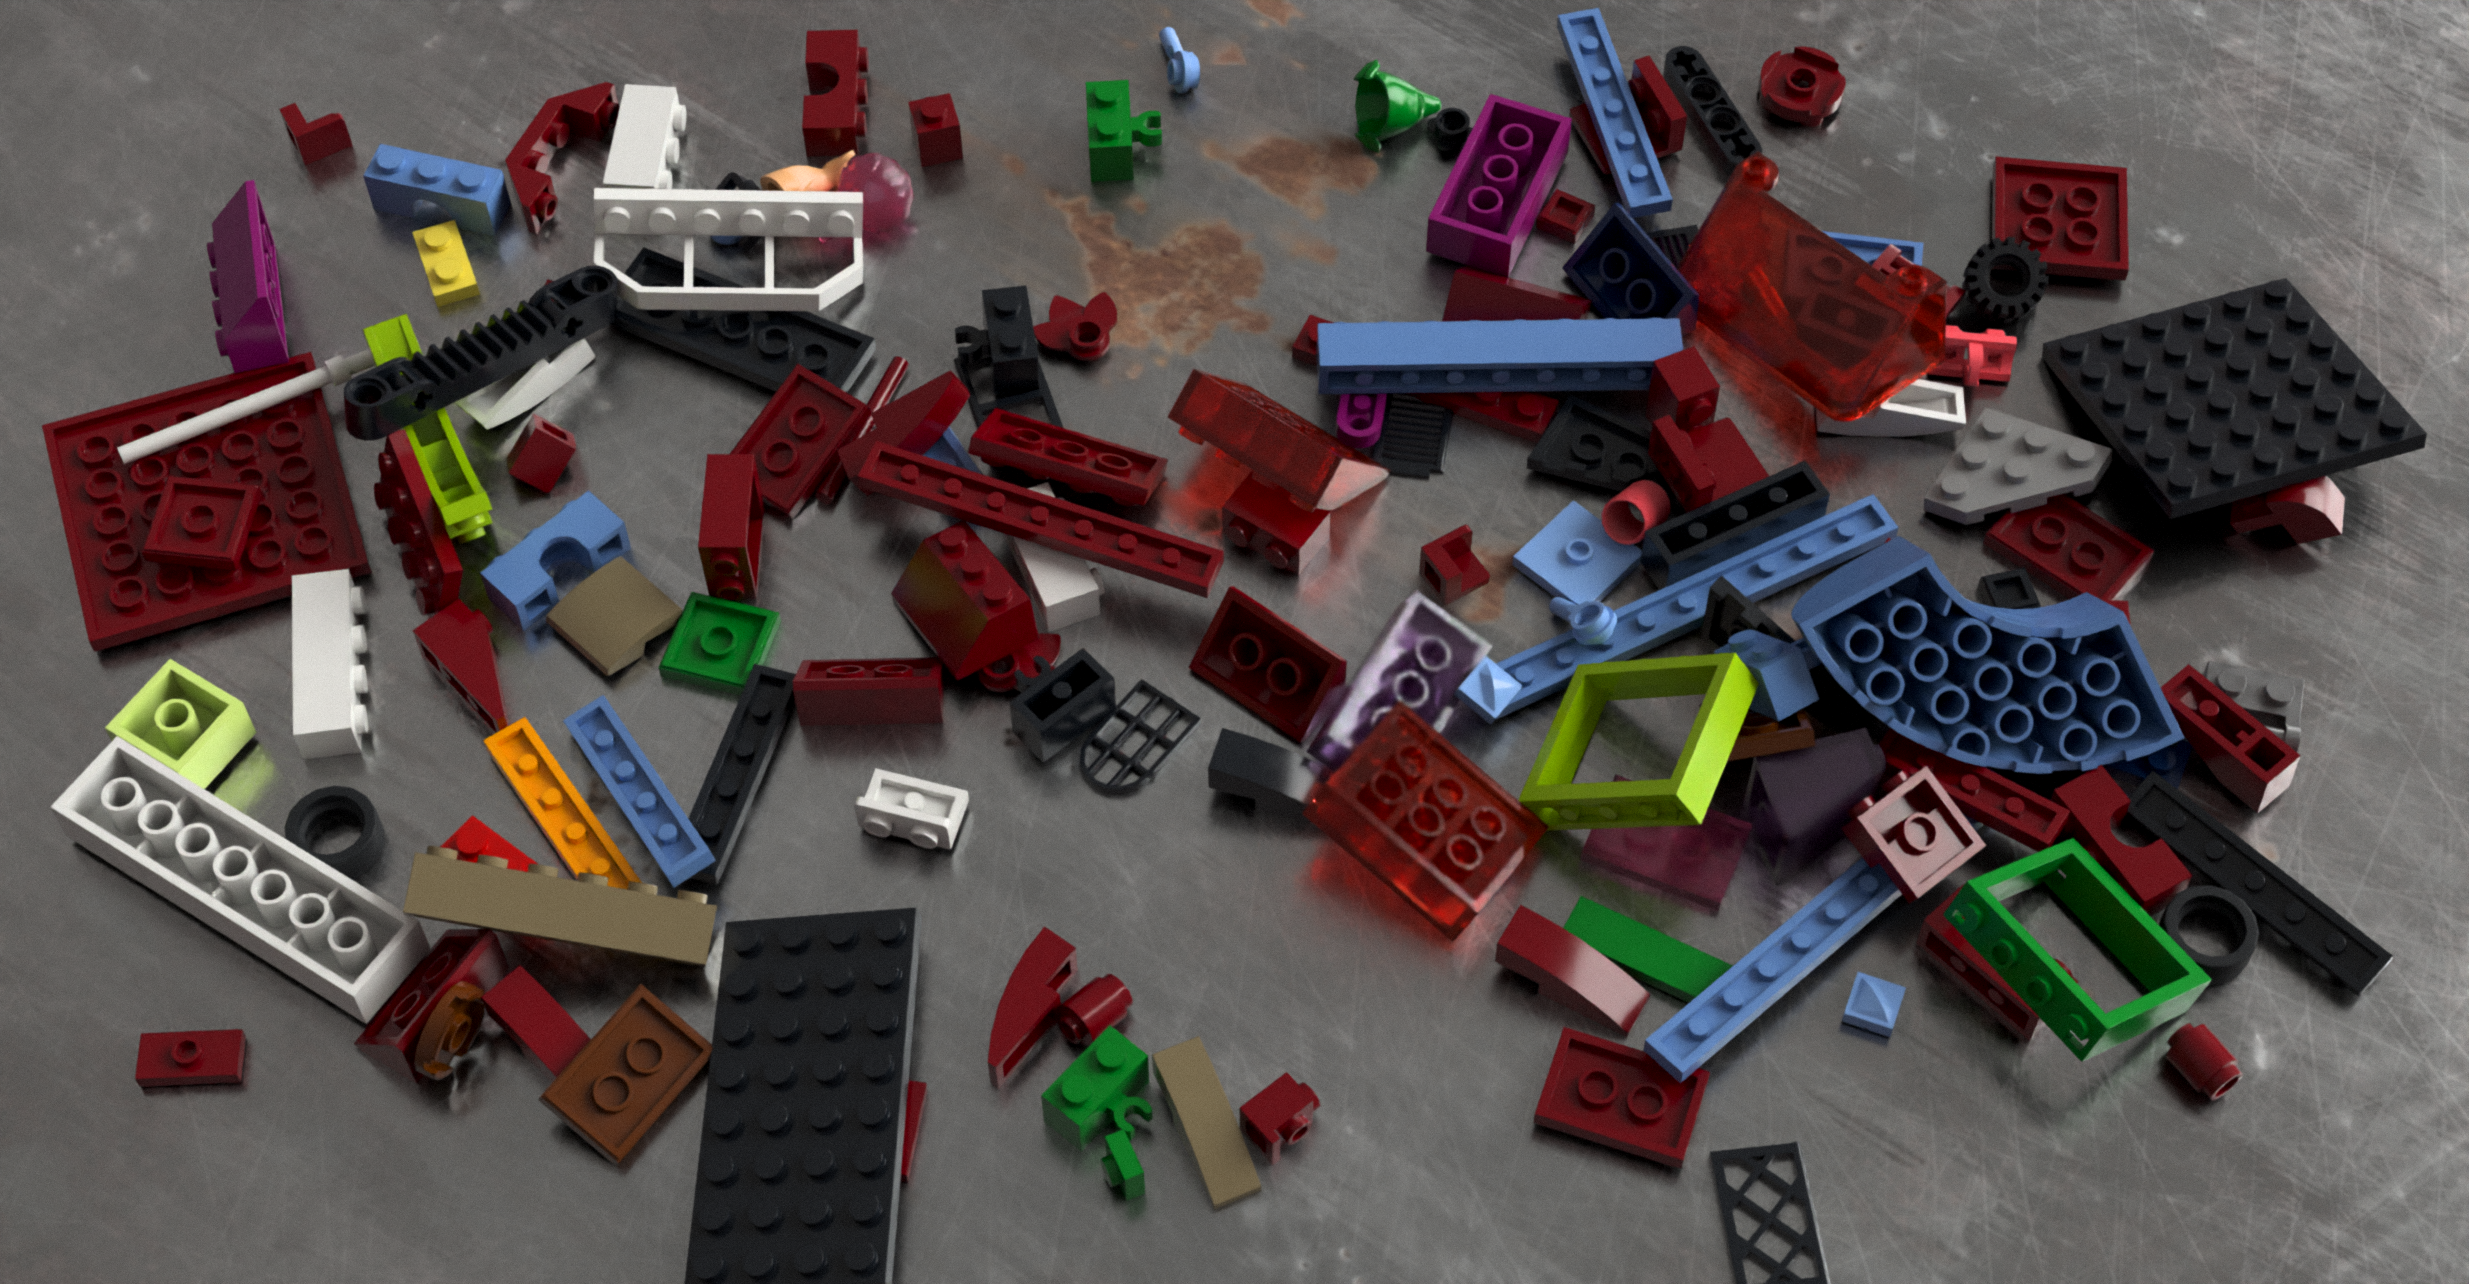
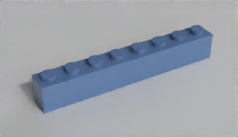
(1492, 355)

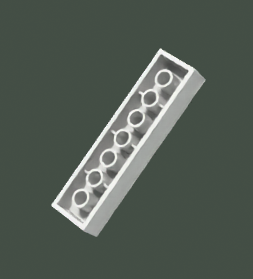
(242, 879)

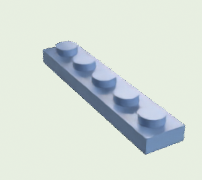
(639, 791)

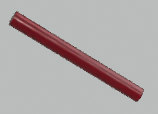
(879, 398)

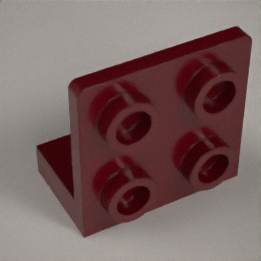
(1658, 109)
(1703, 462)

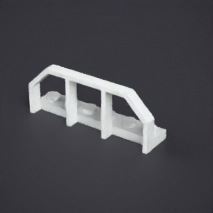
(730, 214)

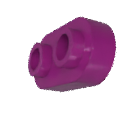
(1360, 419)

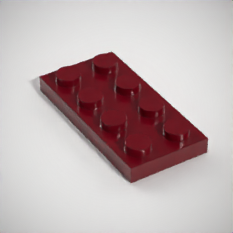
(1068, 456)
(417, 526)

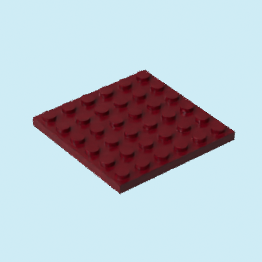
(108, 507)

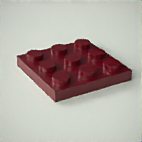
(2066, 212)

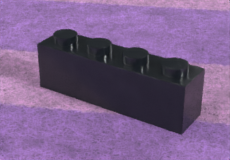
(1733, 524)

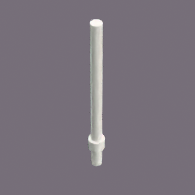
(336, 371)

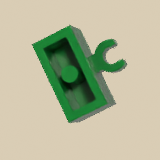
(1114, 130)
(1098, 1090)

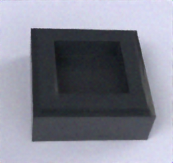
(2009, 590)

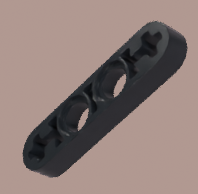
(1706, 113)

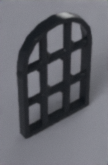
(1133, 722)

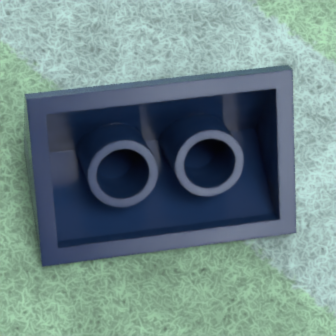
(1630, 274)

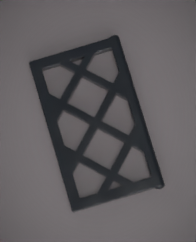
(1799, 1191)

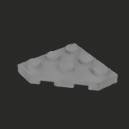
(2013, 467)

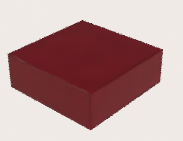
(1565, 216)

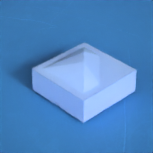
(1488, 690)
(1873, 1004)

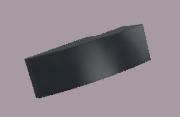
(1266, 772)

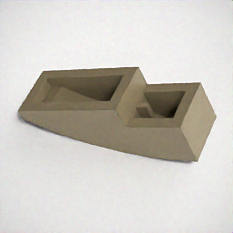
(1205, 1122)

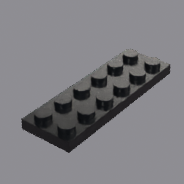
(744, 343)

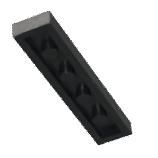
(741, 764)

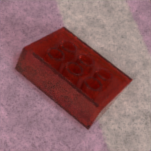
(1273, 442)
(1425, 820)

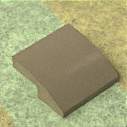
(613, 615)

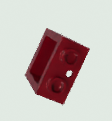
(731, 526)

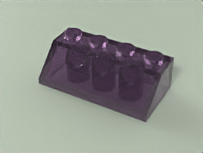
(1414, 660)

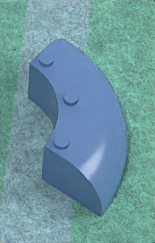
(1983, 680)

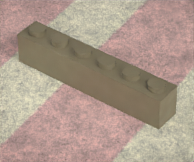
(560, 908)

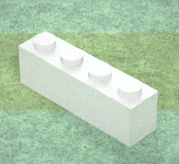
(327, 664)

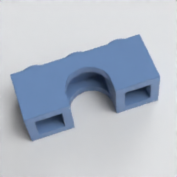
(468, 192)
(580, 533)

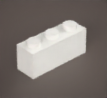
(645, 138)
(1057, 581)

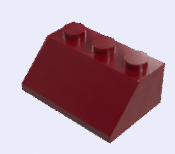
(964, 601)

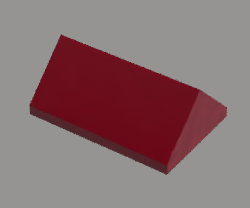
(1494, 297)
(1270, 665)
(869, 691)
(454, 958)

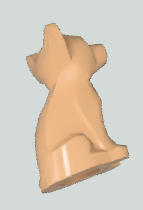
(806, 177)

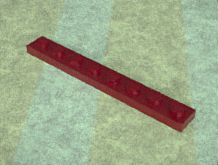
(1041, 519)

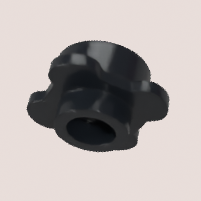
(1450, 128)

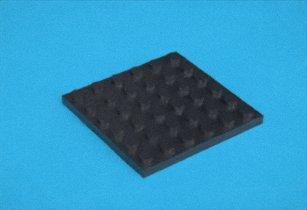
(2231, 397)

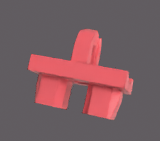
(1988, 356)

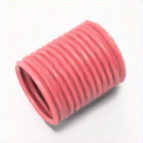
(1621, 523)

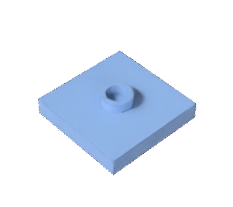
(1576, 557)

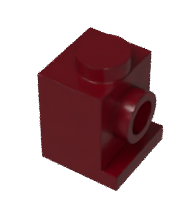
(1278, 1116)

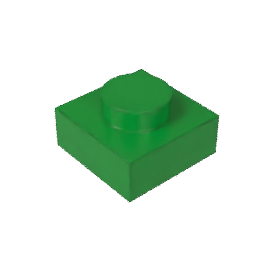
(1122, 1166)

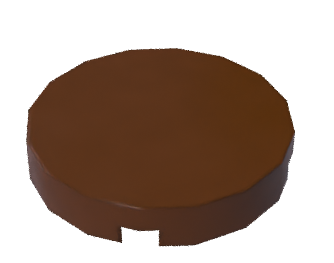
(450, 1030)

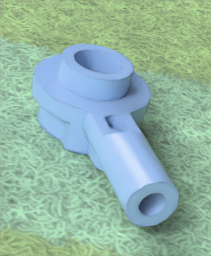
(1183, 66)
(1590, 620)

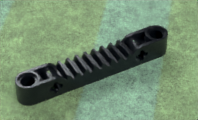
(382, 397)

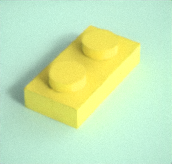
(446, 263)

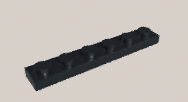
(2263, 886)

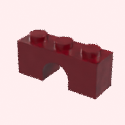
(834, 119)
(2096, 808)

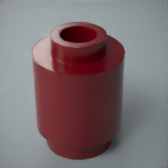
(1093, 1009)
(2203, 1060)

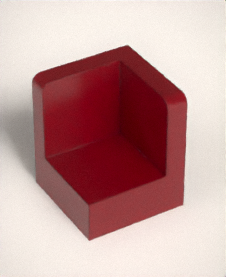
(316, 138)
(541, 453)
(1451, 566)

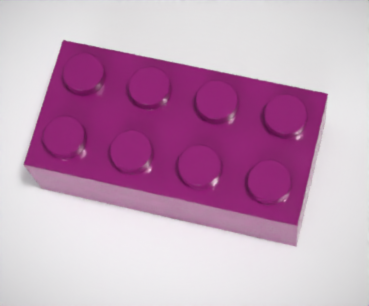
(1498, 185)

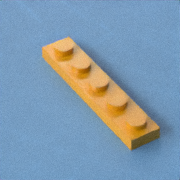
(557, 805)

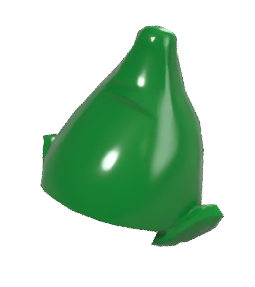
(1388, 106)

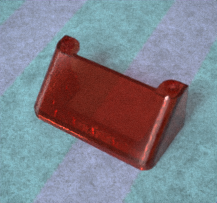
(1810, 304)

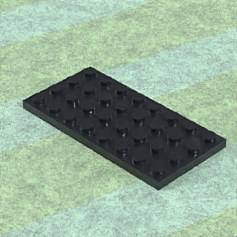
(806, 1101)

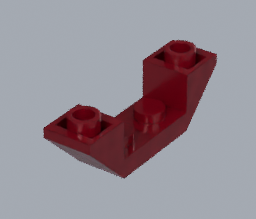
(581, 112)

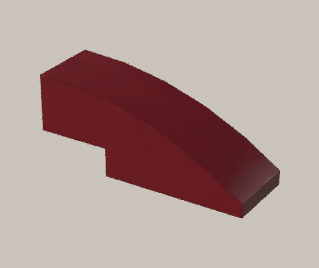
(909, 422)
(1571, 971)
(1029, 1003)
(535, 1022)

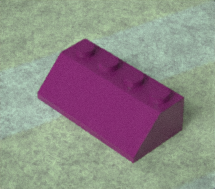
(246, 284)

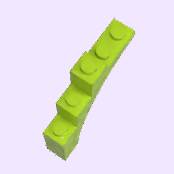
(434, 441)

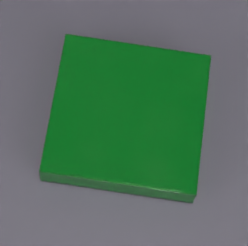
(718, 643)

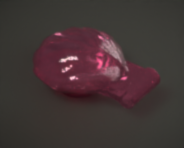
(884, 189)

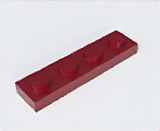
(1981, 793)

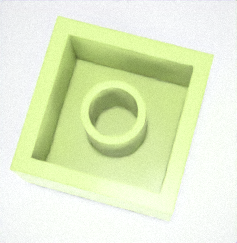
(184, 723)

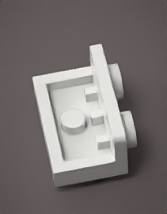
(911, 809)

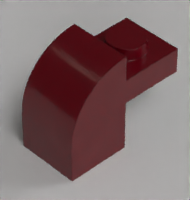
(2305, 509)

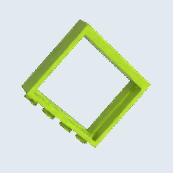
(1643, 802)

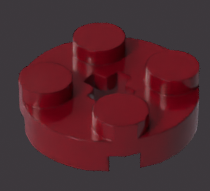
(1796, 103)

